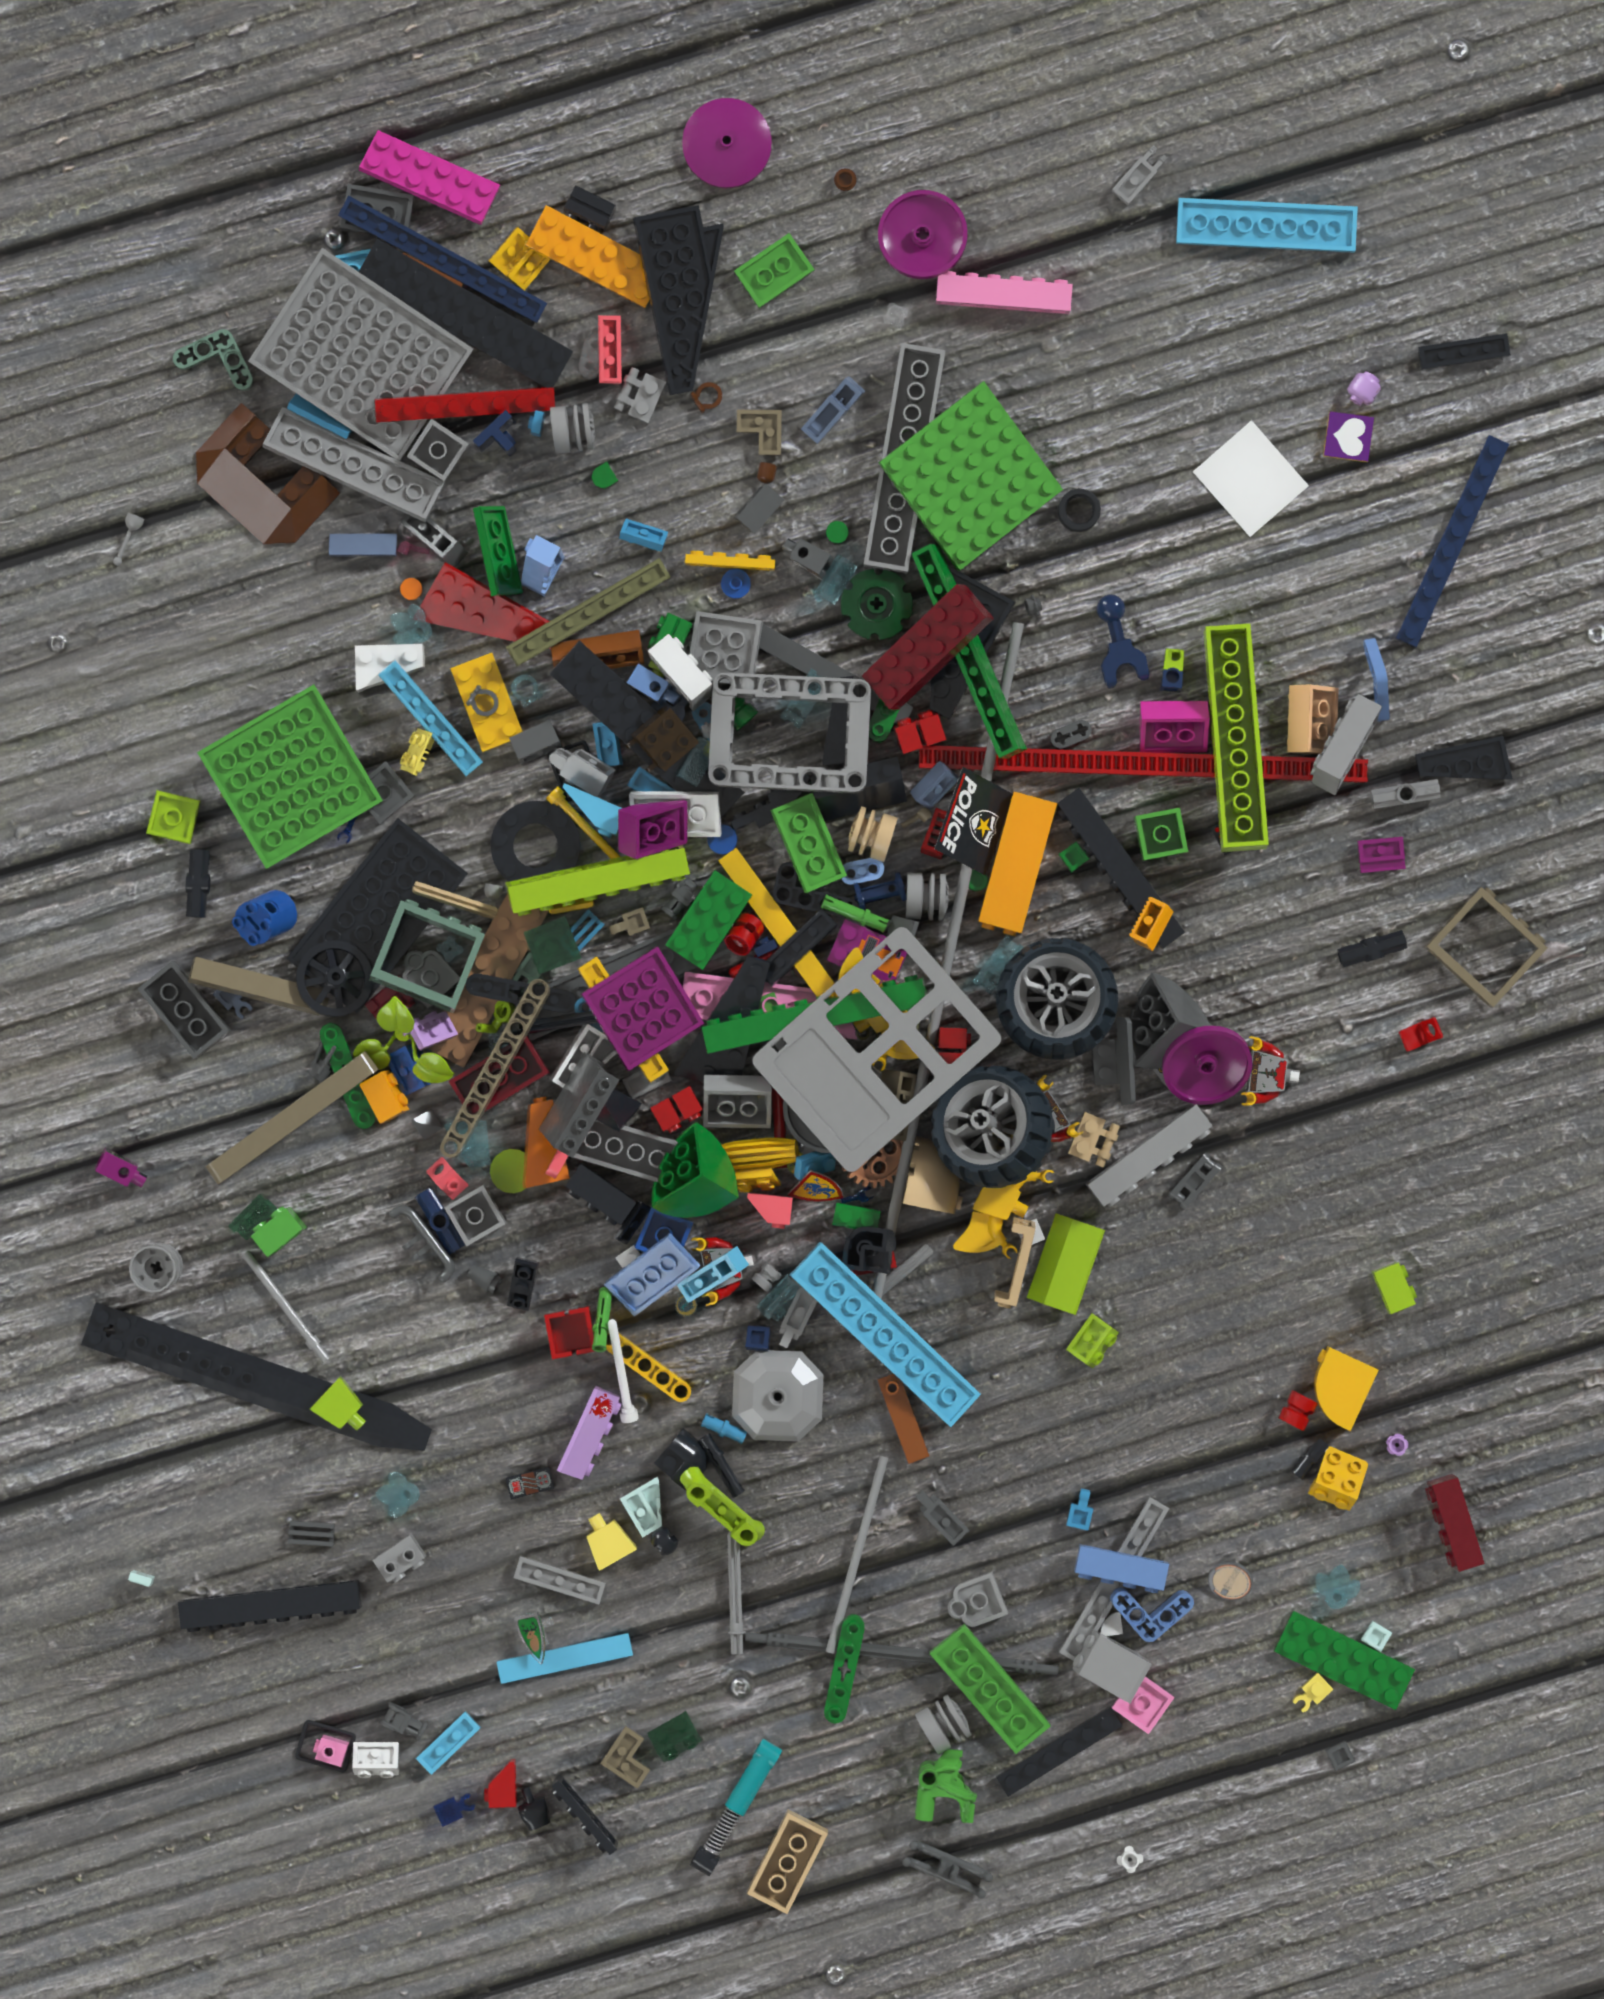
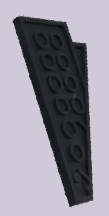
(679, 275)

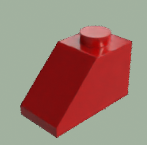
(503, 1787)

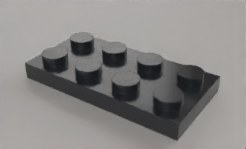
(589, 1820)

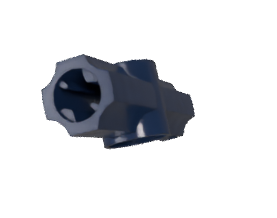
(432, 1207)

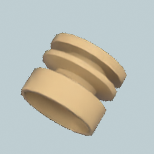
(872, 834)

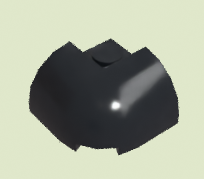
(869, 1249)
(680, 1455)

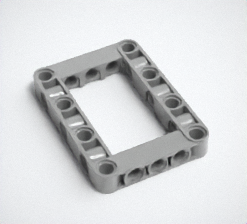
(794, 689)

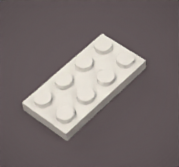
(702, 809)

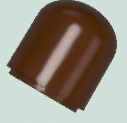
(766, 472)

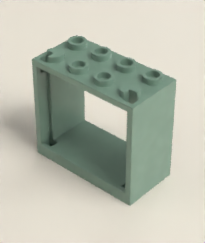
(411, 989)

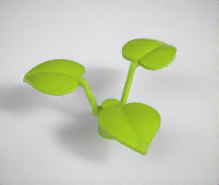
(397, 1018)

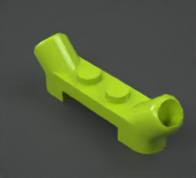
(705, 1494)

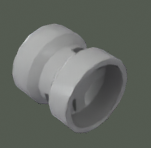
(766, 1276)

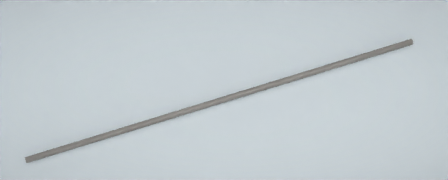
(946, 964)

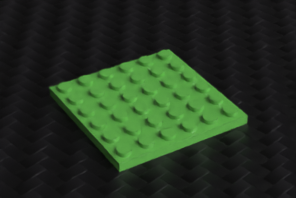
(970, 476)
(290, 776)

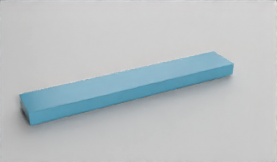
(430, 717)
(565, 1658)

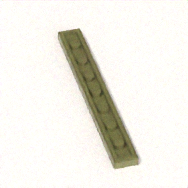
(588, 612)

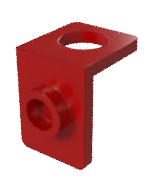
(1419, 1034)

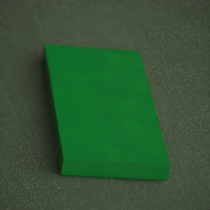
(497, 550)

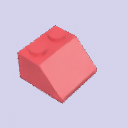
(773, 1208)

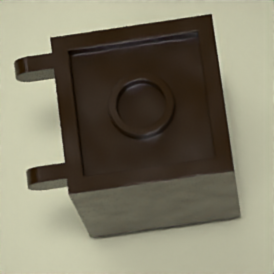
(663, 739)

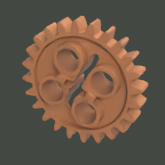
(889, 1167)

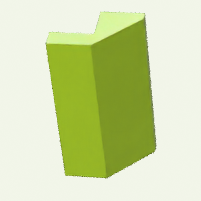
(1065, 1264)

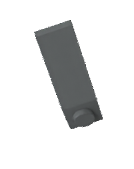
(436, 539)

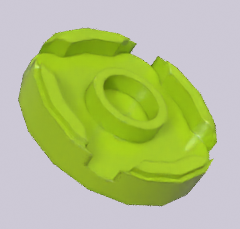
(507, 1170)

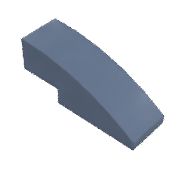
(833, 409)

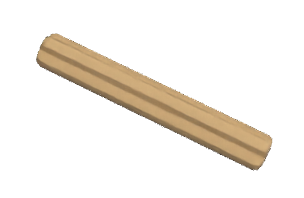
(454, 900)

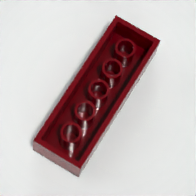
(927, 647)

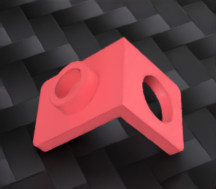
(448, 1179)

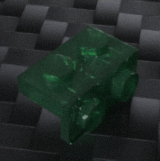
(674, 1737)

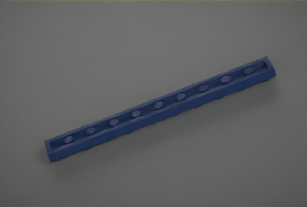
(442, 259)
(1452, 541)

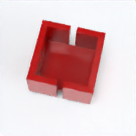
(929, 726)
(953, 1038)
(667, 1114)
(570, 1332)

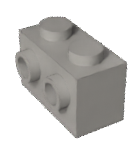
(399, 1558)

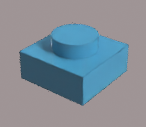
(536, 423)

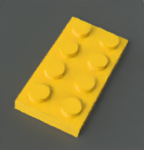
(493, 729)

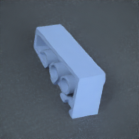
(540, 564)

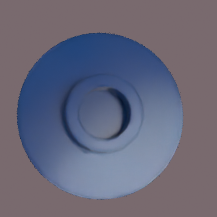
(735, 583)
(724, 843)

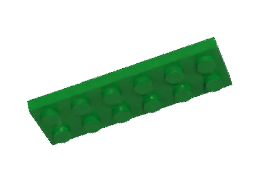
(1344, 1660)

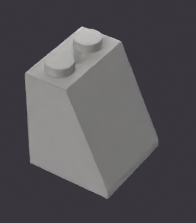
(1111, 1666)

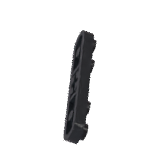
(499, 988)

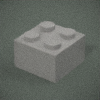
(438, 450)
(475, 1215)

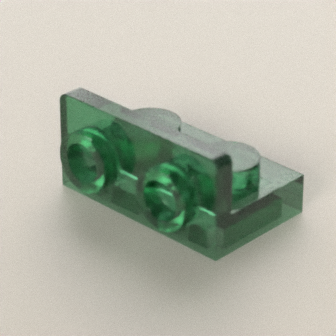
(252, 1215)

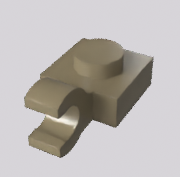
(633, 922)

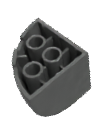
(1161, 1017)

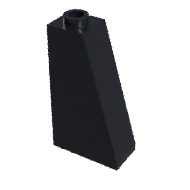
(836, 734)

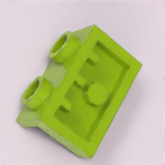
(1092, 1341)

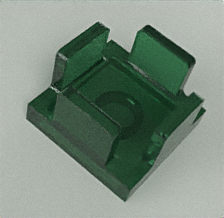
(551, 945)

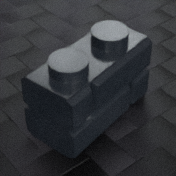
(589, 209)

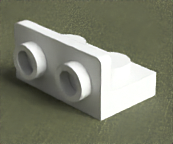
(375, 1759)

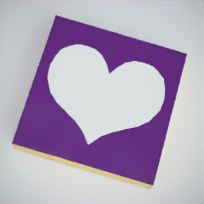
(1348, 436)

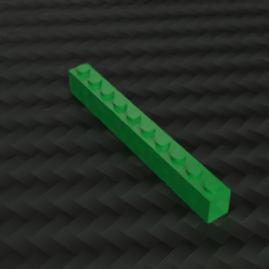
(973, 661)
(764, 1026)

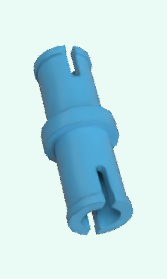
(723, 1428)

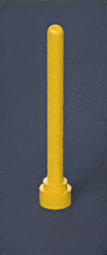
(558, 798)

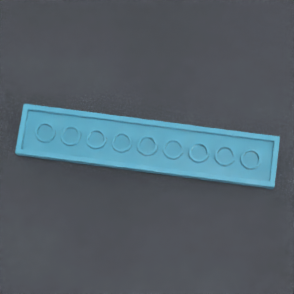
(885, 1334)

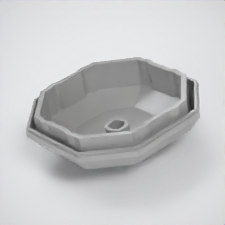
(780, 1372)

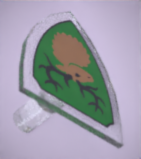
(533, 1633)

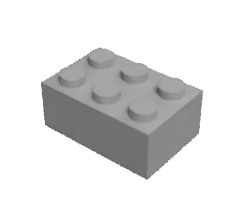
(736, 1101)

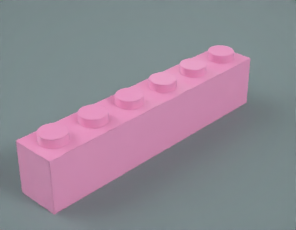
(1004, 293)

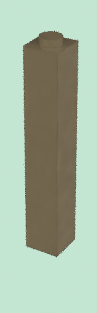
(251, 984)

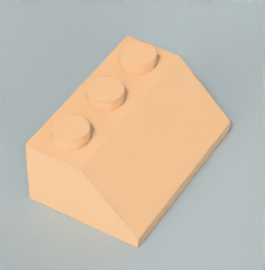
(1311, 717)

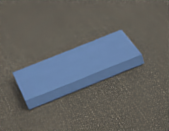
(652, 1274)

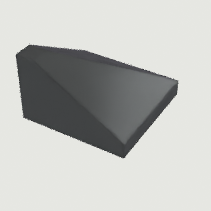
(427, 1124)

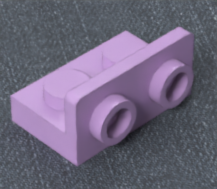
(432, 1030)

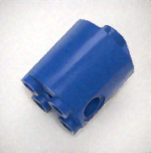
(265, 917)

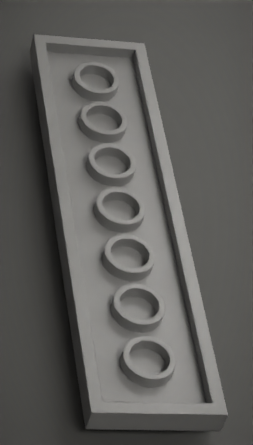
(353, 464)

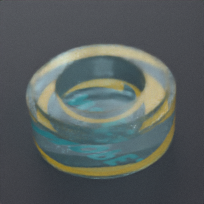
(684, 1308)

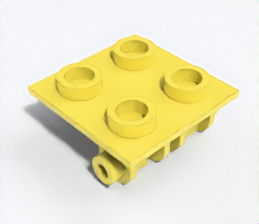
(411, 759)

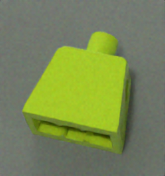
(339, 1406)

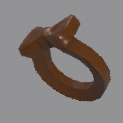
(696, 395)

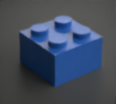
(659, 1225)

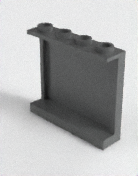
(578, 1105)

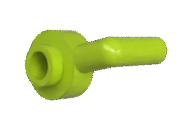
(502, 1013)

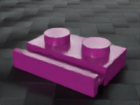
(1381, 854)

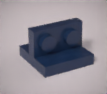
(497, 432)

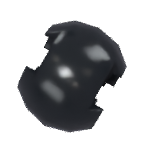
(664, 1541)

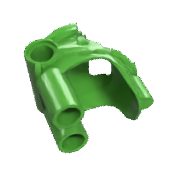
(944, 1783)

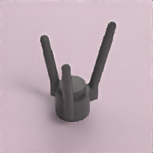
(321, 1069)

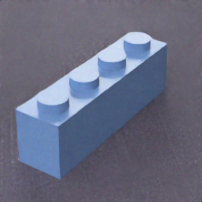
(1121, 1567)

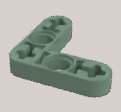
(223, 351)

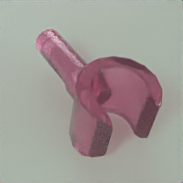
(405, 547)

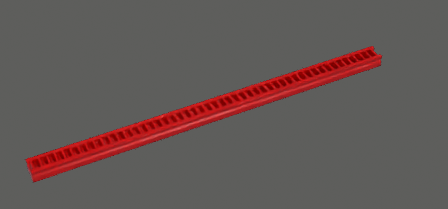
(1121, 763)

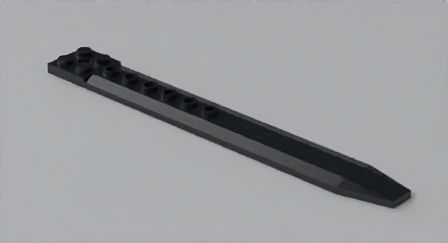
(244, 1377)

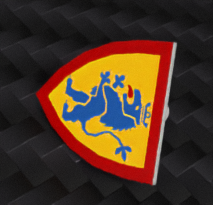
(816, 1187)

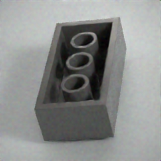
(184, 1009)

